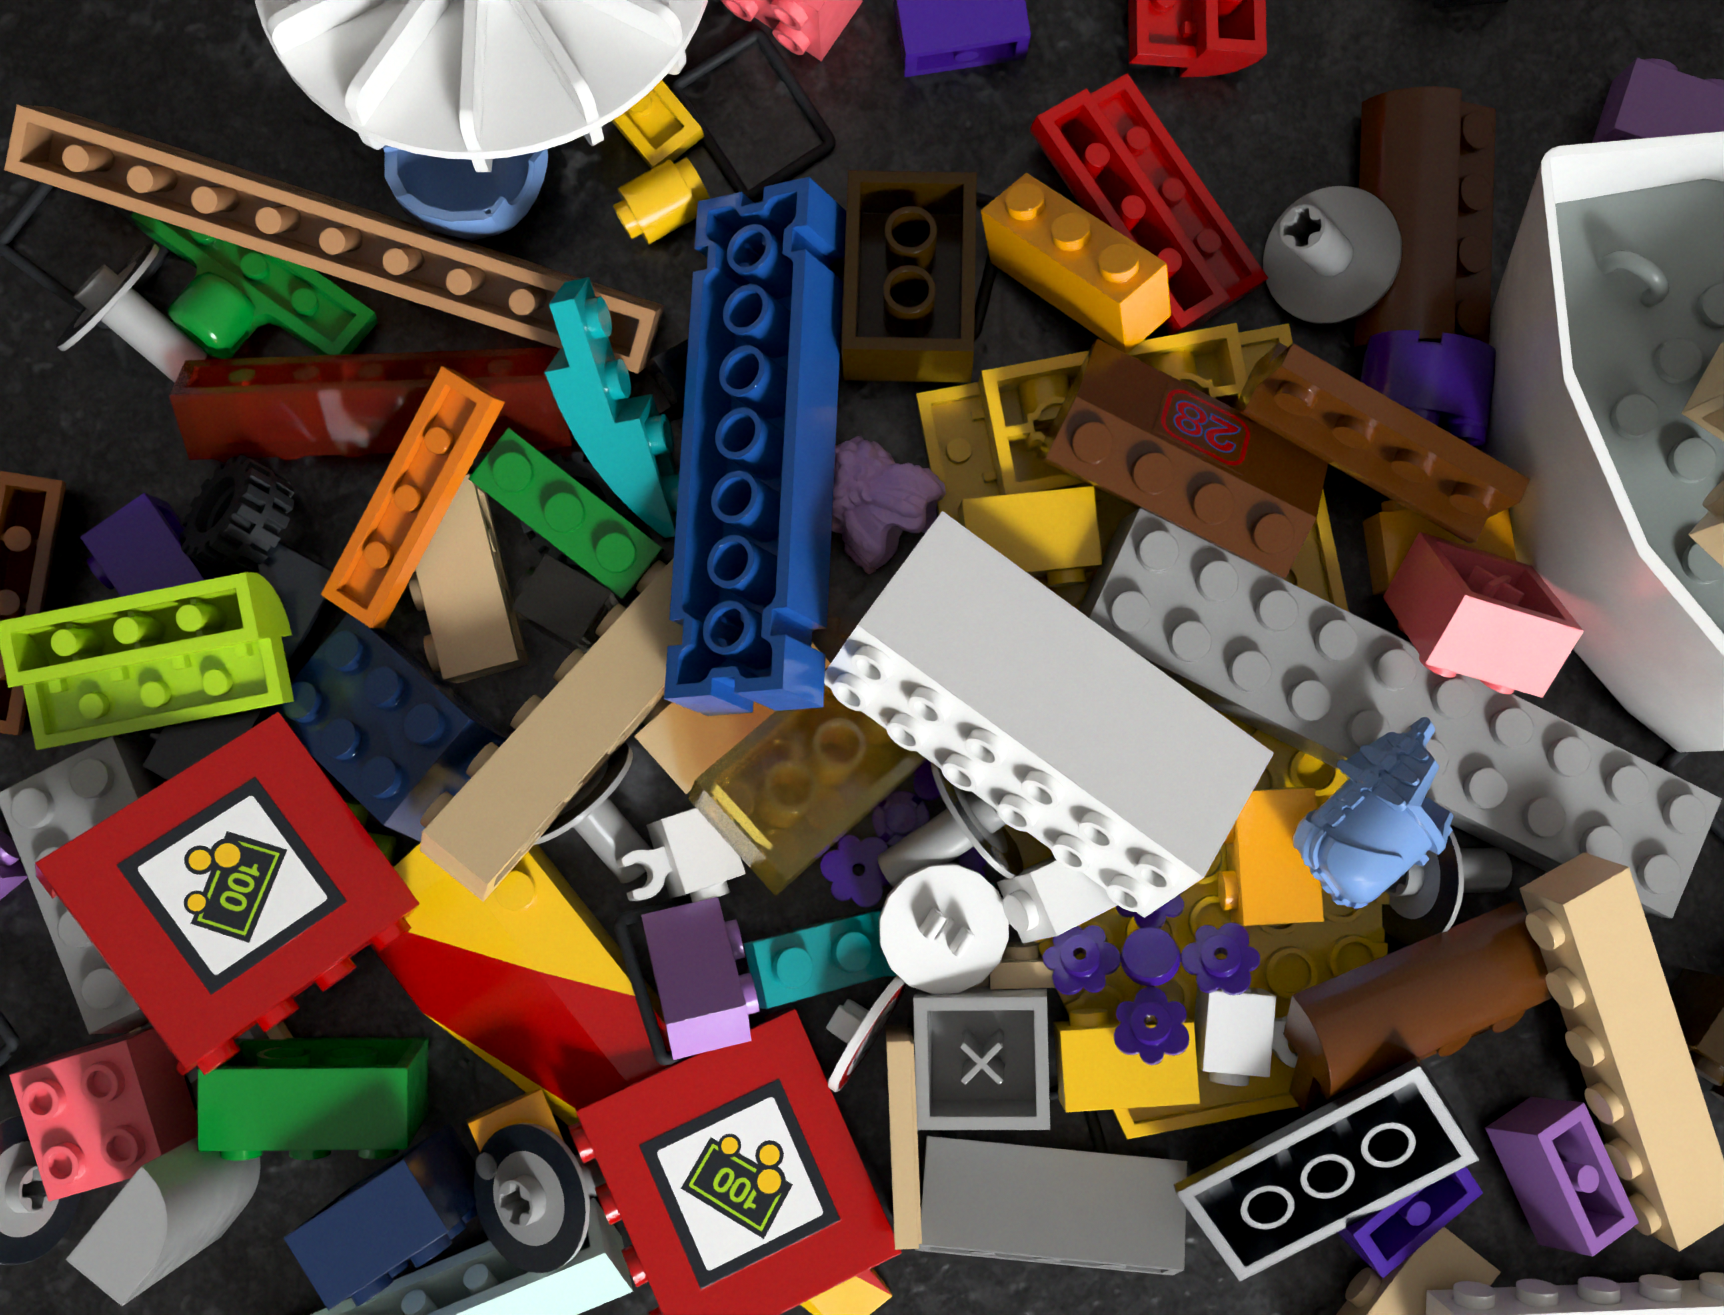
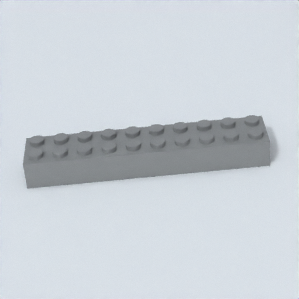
(1342, 683)

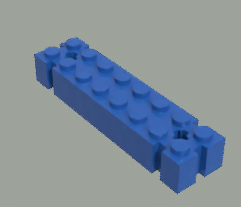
(758, 453)

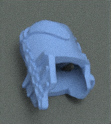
(1376, 819)

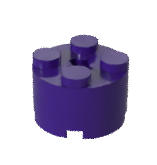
(1438, 381)

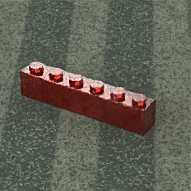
(351, 401)

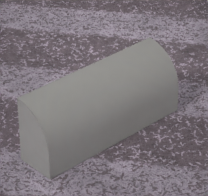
(1052, 1206)
(164, 1219)

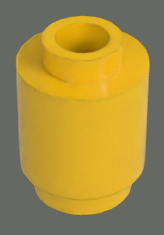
(660, 200)

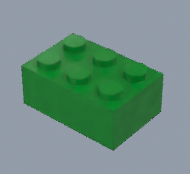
(315, 1097)

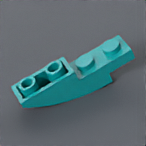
(617, 433)
(817, 958)

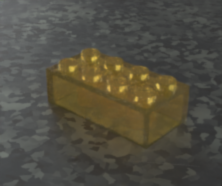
(800, 786)

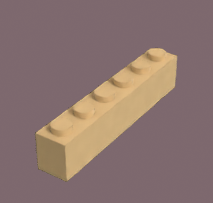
(556, 743)
(1629, 1046)

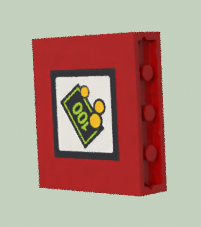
(230, 892)
(736, 1178)

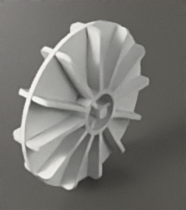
(478, 72)

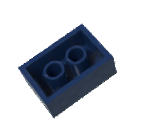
(384, 724)
(387, 1219)

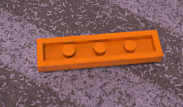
(412, 497)

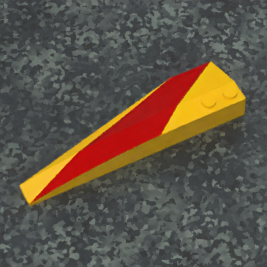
(542, 998)

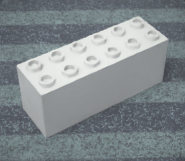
(1048, 719)

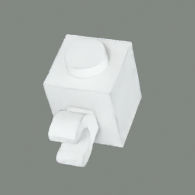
(686, 857)
(1051, 900)
(1239, 1035)

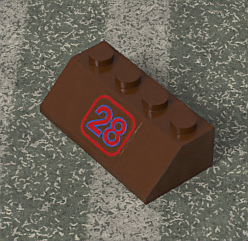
(1186, 459)

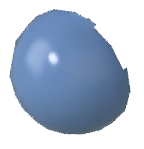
(456, 199)

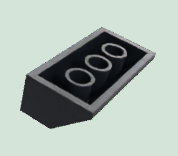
(1328, 1170)

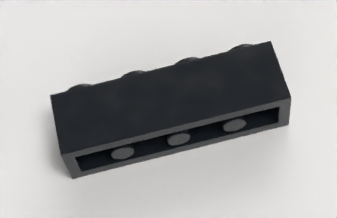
(299, 585)

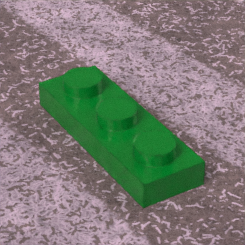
(566, 514)

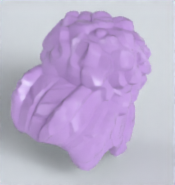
(879, 500)

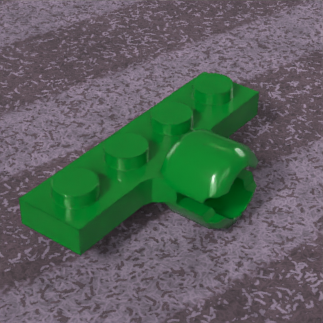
(247, 289)

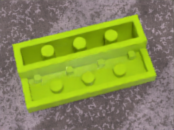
(149, 659)

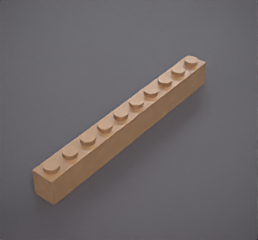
(311, 229)

